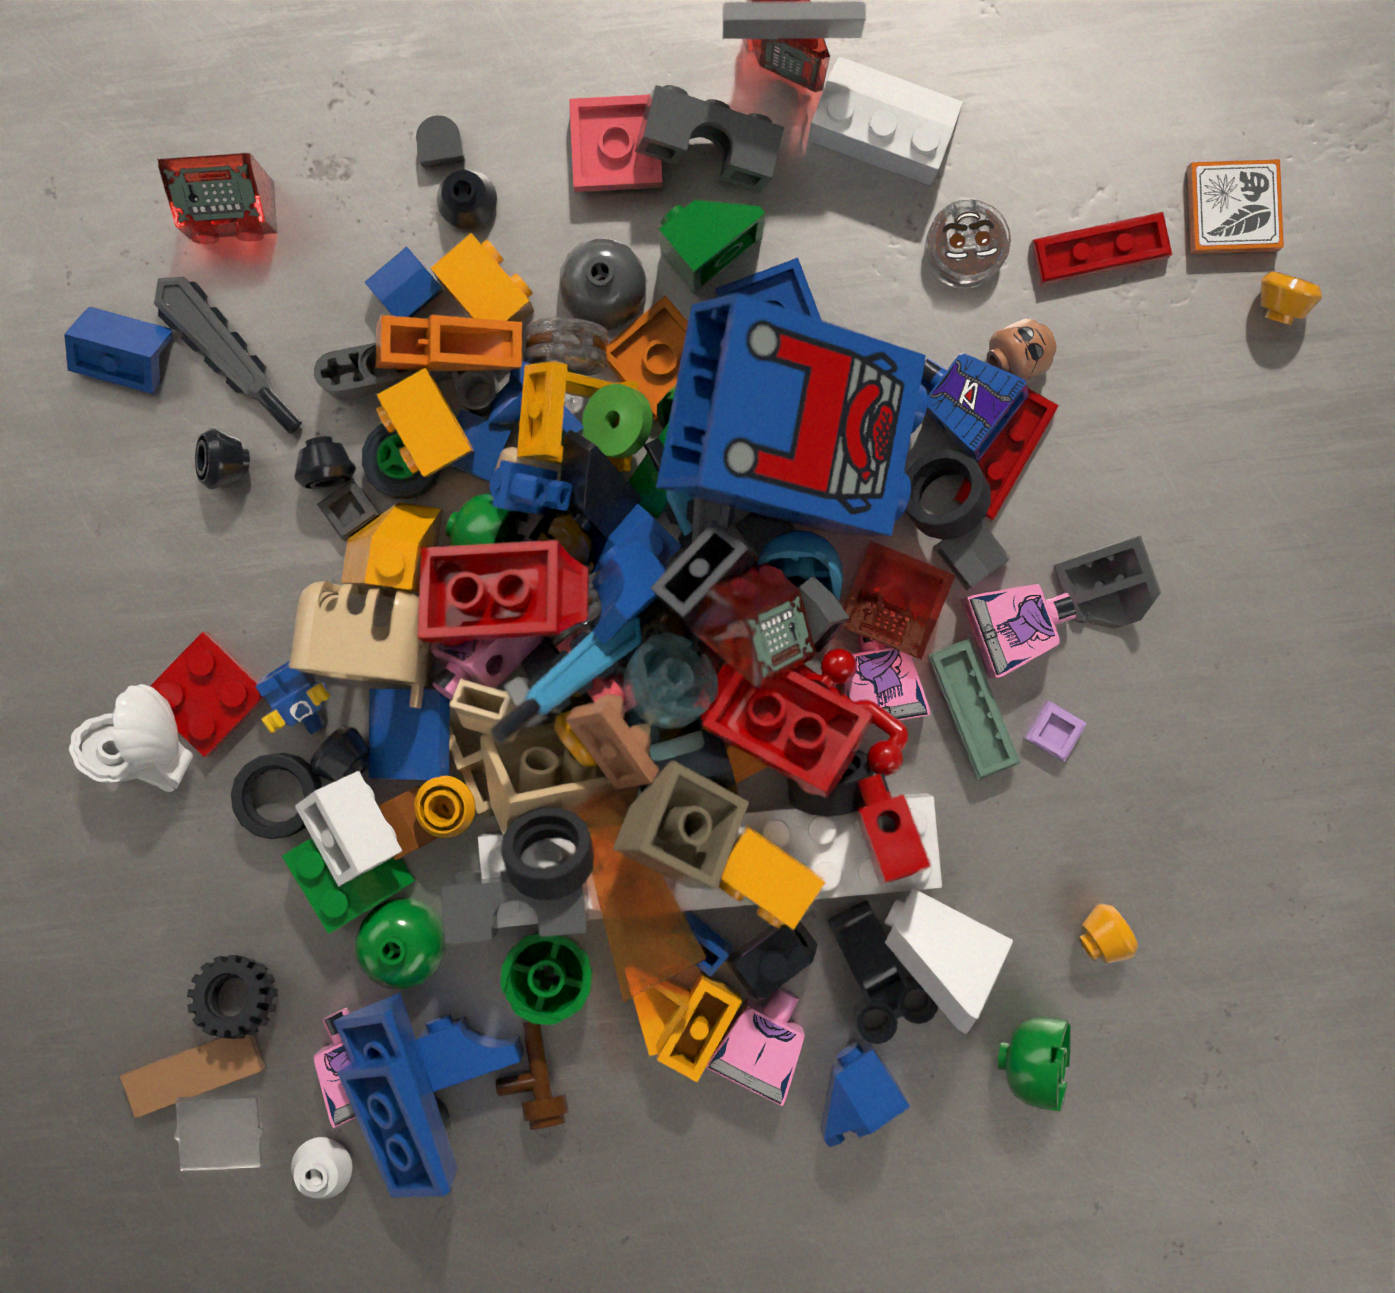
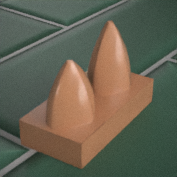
(615, 748)

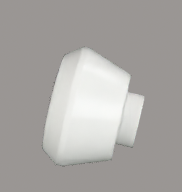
(321, 1168)

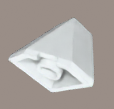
(947, 955)

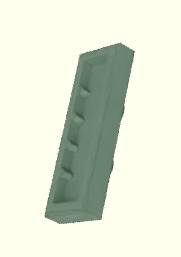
(973, 709)

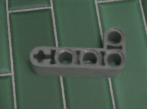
(363, 359)

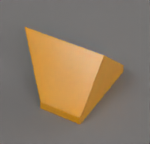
(660, 1011)

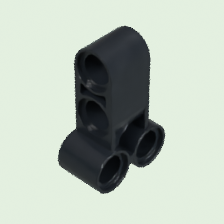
(876, 973)

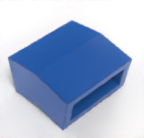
(404, 285)
(486, 440)
(712, 939)

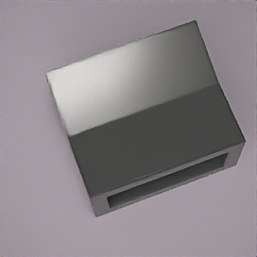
(972, 555)
(822, 611)

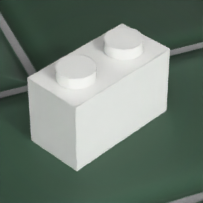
(348, 827)

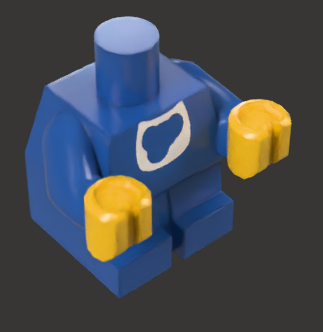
(293, 698)

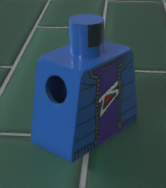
(972, 401)

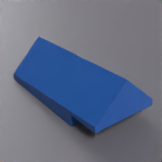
(395, 1100)

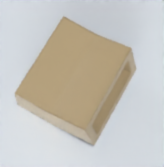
(481, 706)

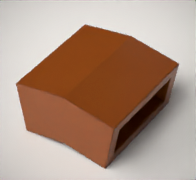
(401, 815)

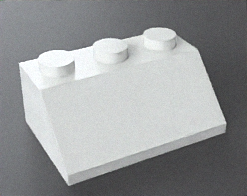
(884, 121)

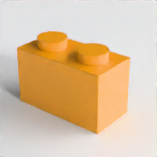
(480, 284)
(424, 424)
(770, 879)
(701, 1027)

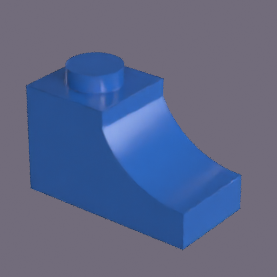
(625, 586)
(459, 1053)

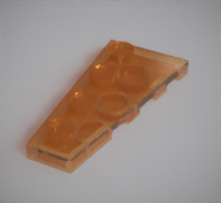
(638, 908)

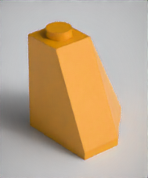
(390, 546)

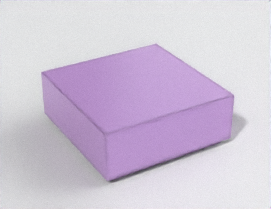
(1055, 730)

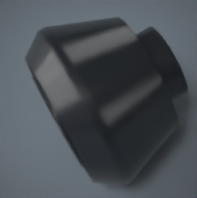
(467, 209)
(220, 458)
(323, 464)
(340, 755)

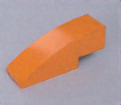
(448, 343)

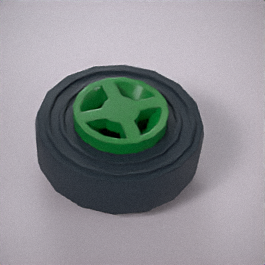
(378, 462)

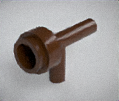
(544, 1108)

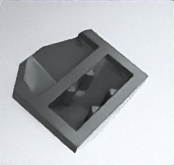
(1110, 583)

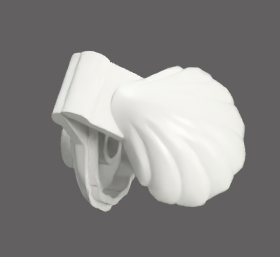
(140, 735)

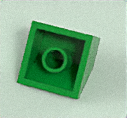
(708, 238)
(342, 904)

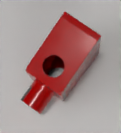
(895, 853)

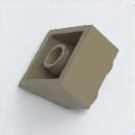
(682, 827)

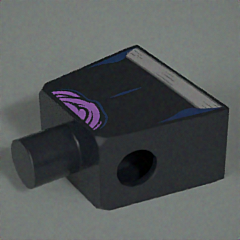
(772, 958)

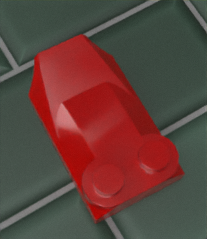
(499, 591)
(789, 726)

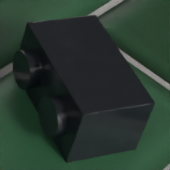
(706, 562)

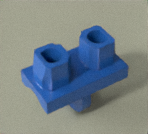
(528, 489)

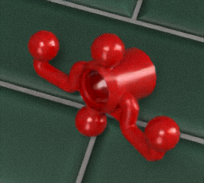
(839, 668)

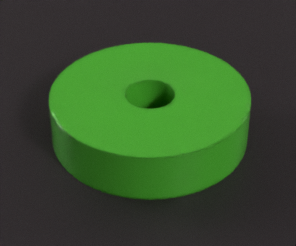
(634, 421)

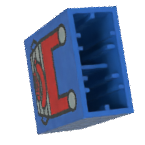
(792, 418)

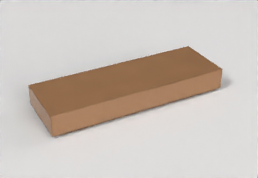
(191, 1073)

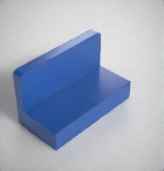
(116, 349)

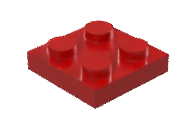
(208, 693)

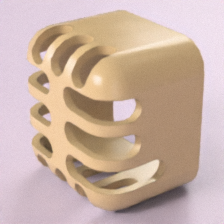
(352, 647)

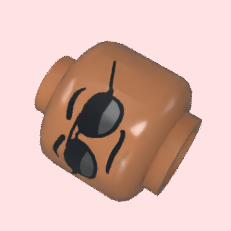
(1022, 349)

